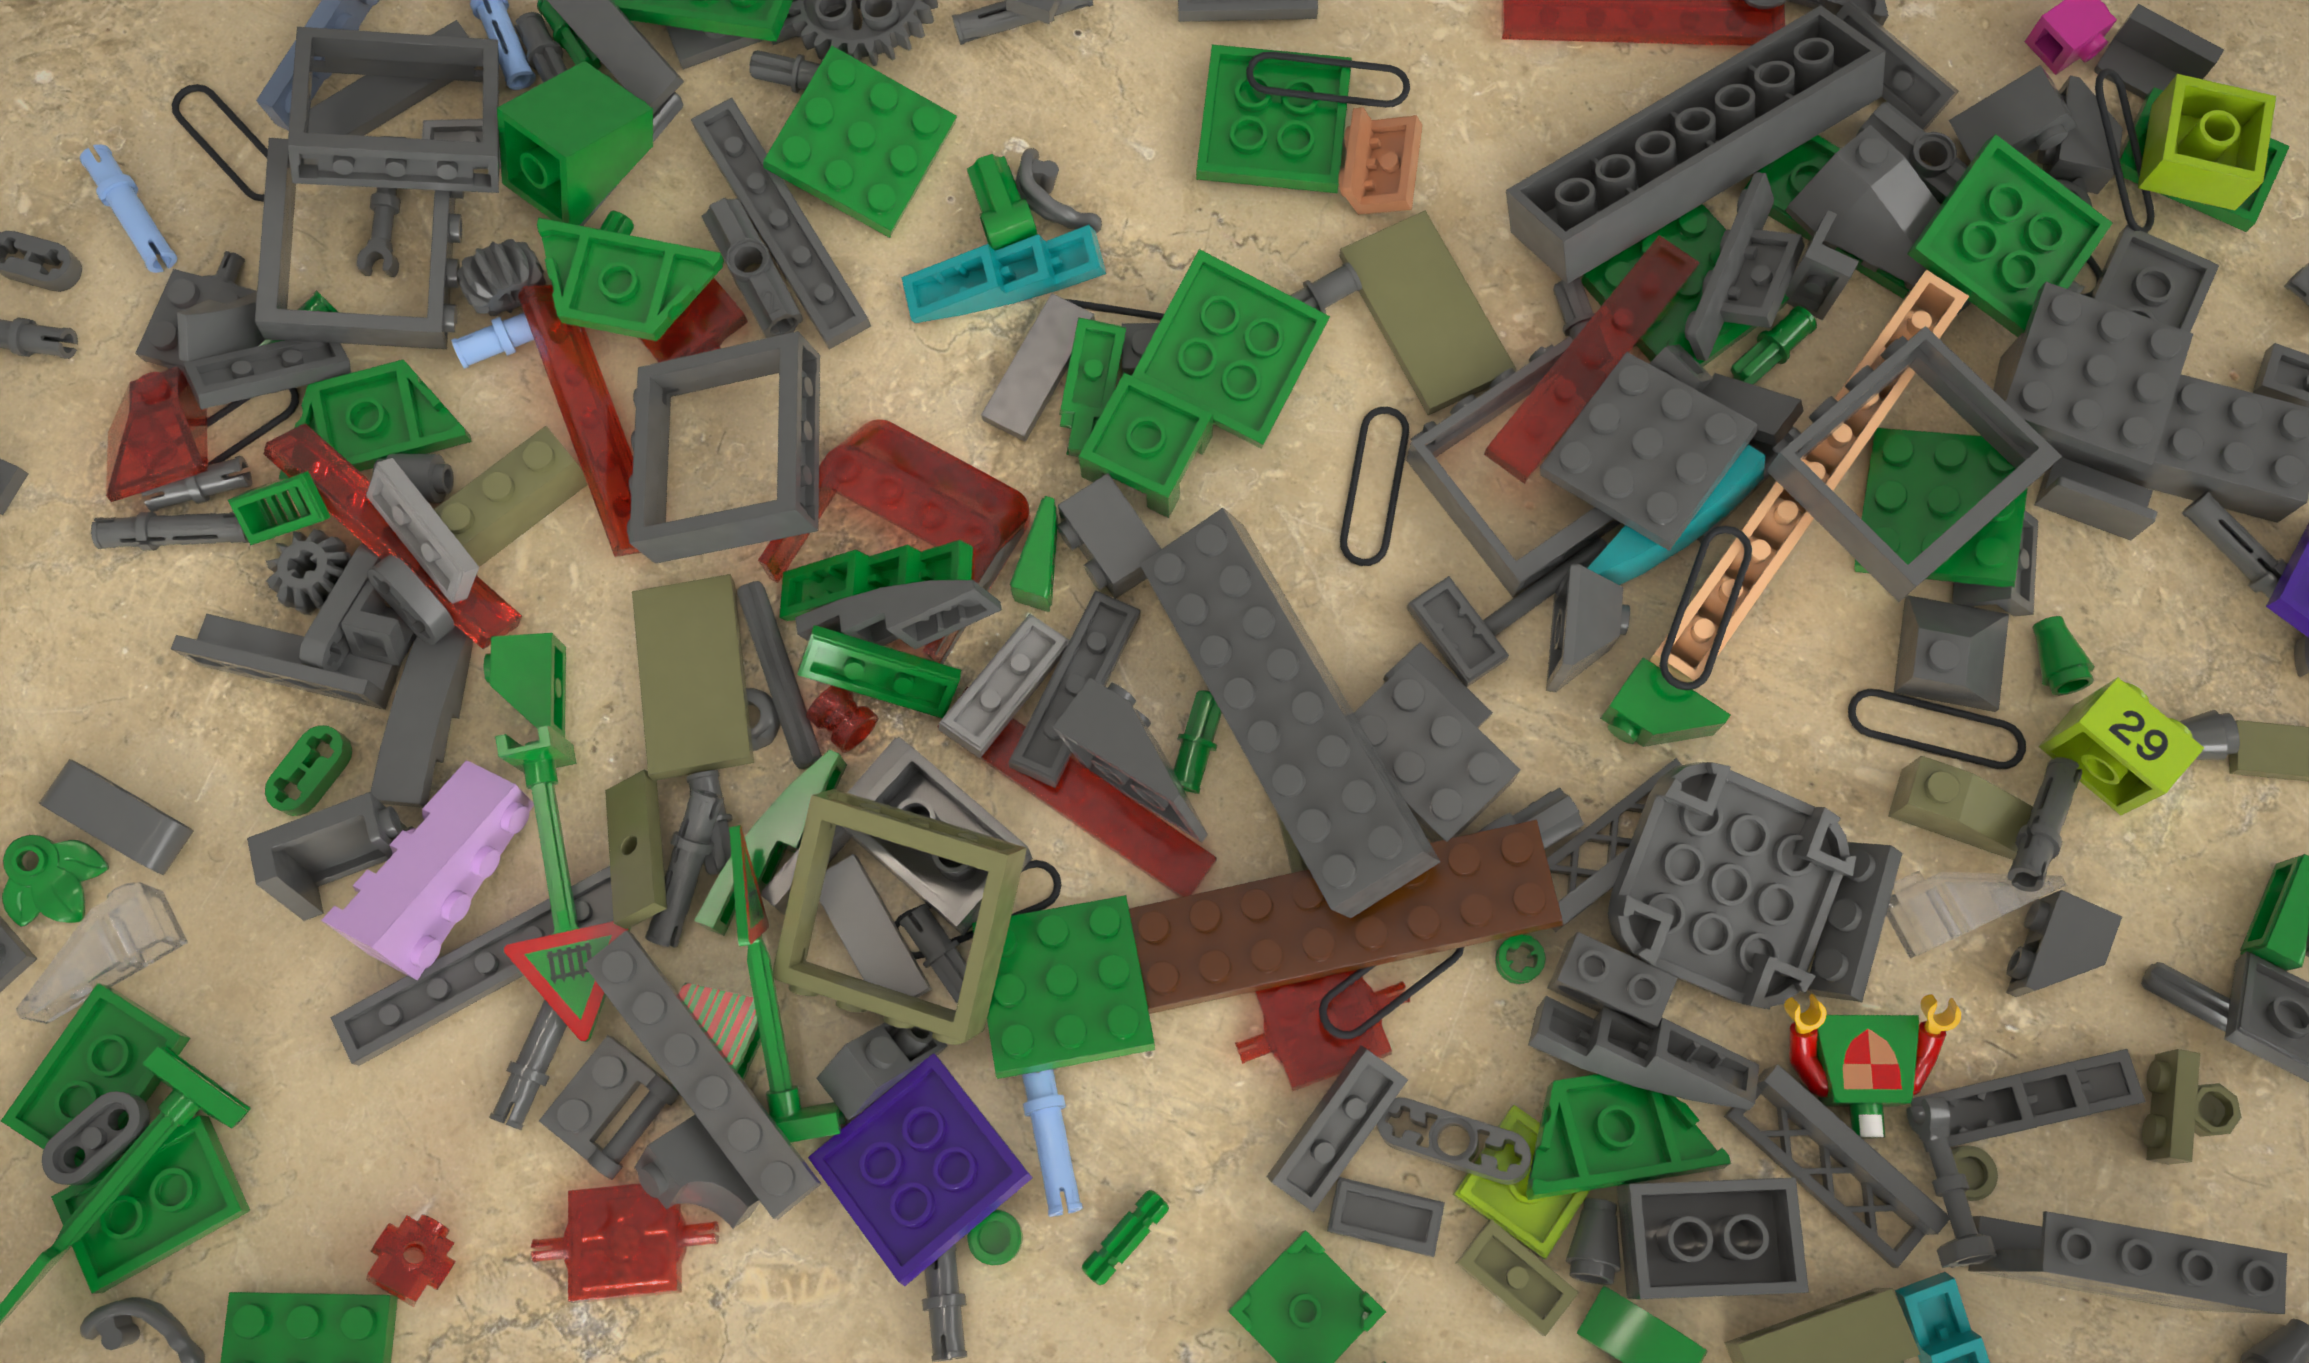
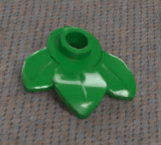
(54, 884)

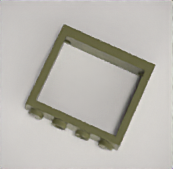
(998, 857)

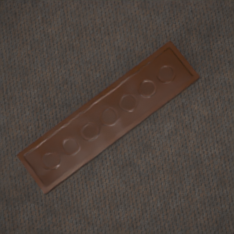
(1286, 933)

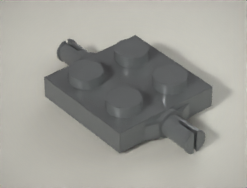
(183, 291)

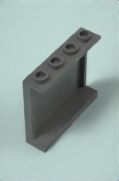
(2136, 1264)

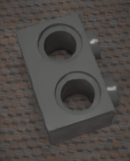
(1611, 979)

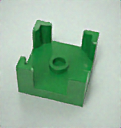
(1146, 441)
(1305, 1306)

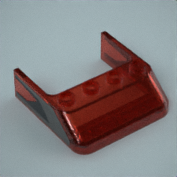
(922, 494)

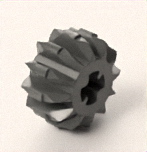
(497, 276)
(307, 570)

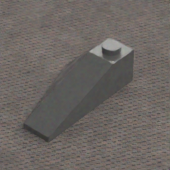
(1876, 202)

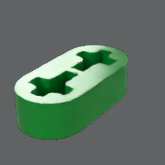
(308, 770)

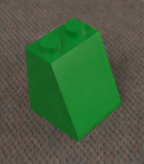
(572, 141)

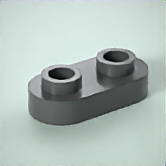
(98, 1135)

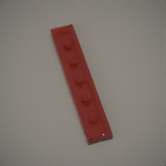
(1640, 21)
(1590, 359)
(586, 412)
(344, 495)
(1110, 818)

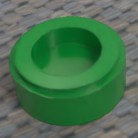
(996, 1238)

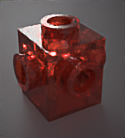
(406, 1279)

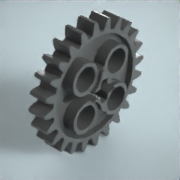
(883, 25)

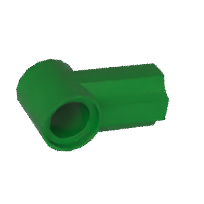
(1003, 213)

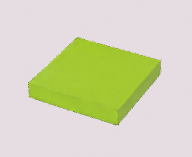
(1531, 1222)

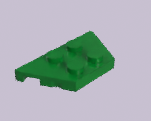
(622, 279)
(379, 415)
(1614, 1135)

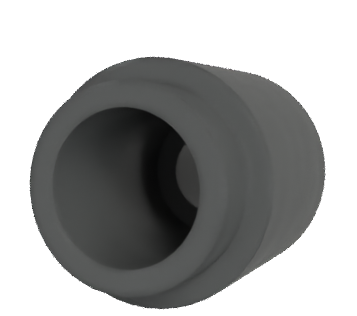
(427, 473)

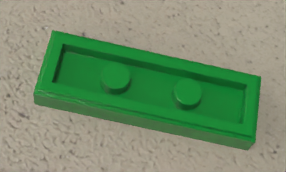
(879, 672)

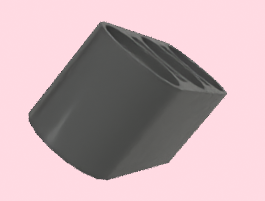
(116, 817)

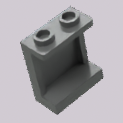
(322, 848)

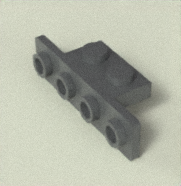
(1749, 273)

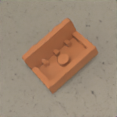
(1380, 162)

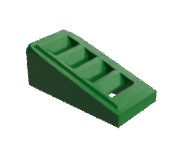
(258, 519)
(1035, 570)
(2282, 917)

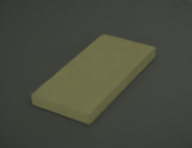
(1427, 312)
(692, 677)

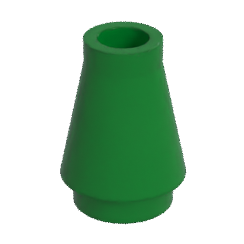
(2061, 658)

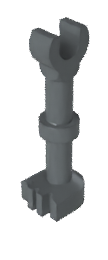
(385, 206)
(1932, 1126)

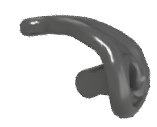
(1035, 183)
(118, 1330)

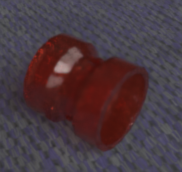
(842, 717)

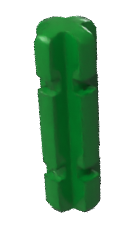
(1125, 1237)

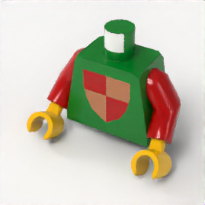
(1866, 1058)

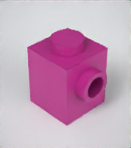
(2071, 33)

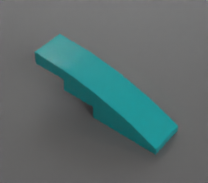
(1003, 277)
(1634, 554)
(1940, 1322)

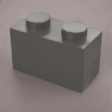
(2023, 114)
(1108, 535)

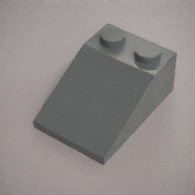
(1119, 748)

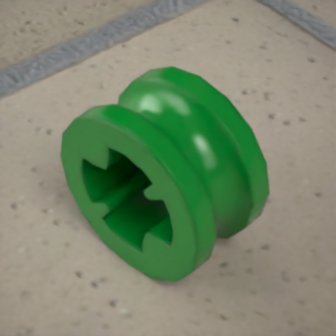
(1527, 973)

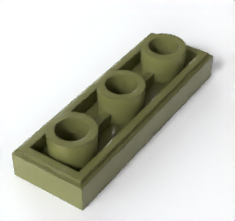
(635, 850)

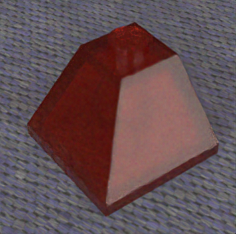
(155, 435)

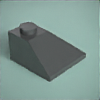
(1584, 624)
(1951, 653)

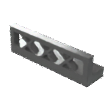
(275, 659)
(1599, 880)
(1852, 1153)

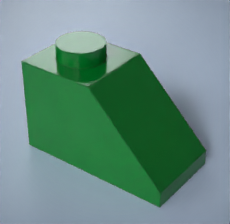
(530, 676)
(1657, 713)

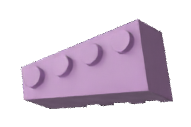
(433, 871)

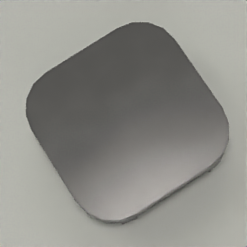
(1729, 884)

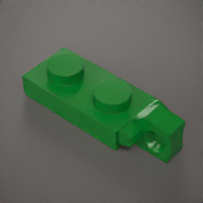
(1090, 378)

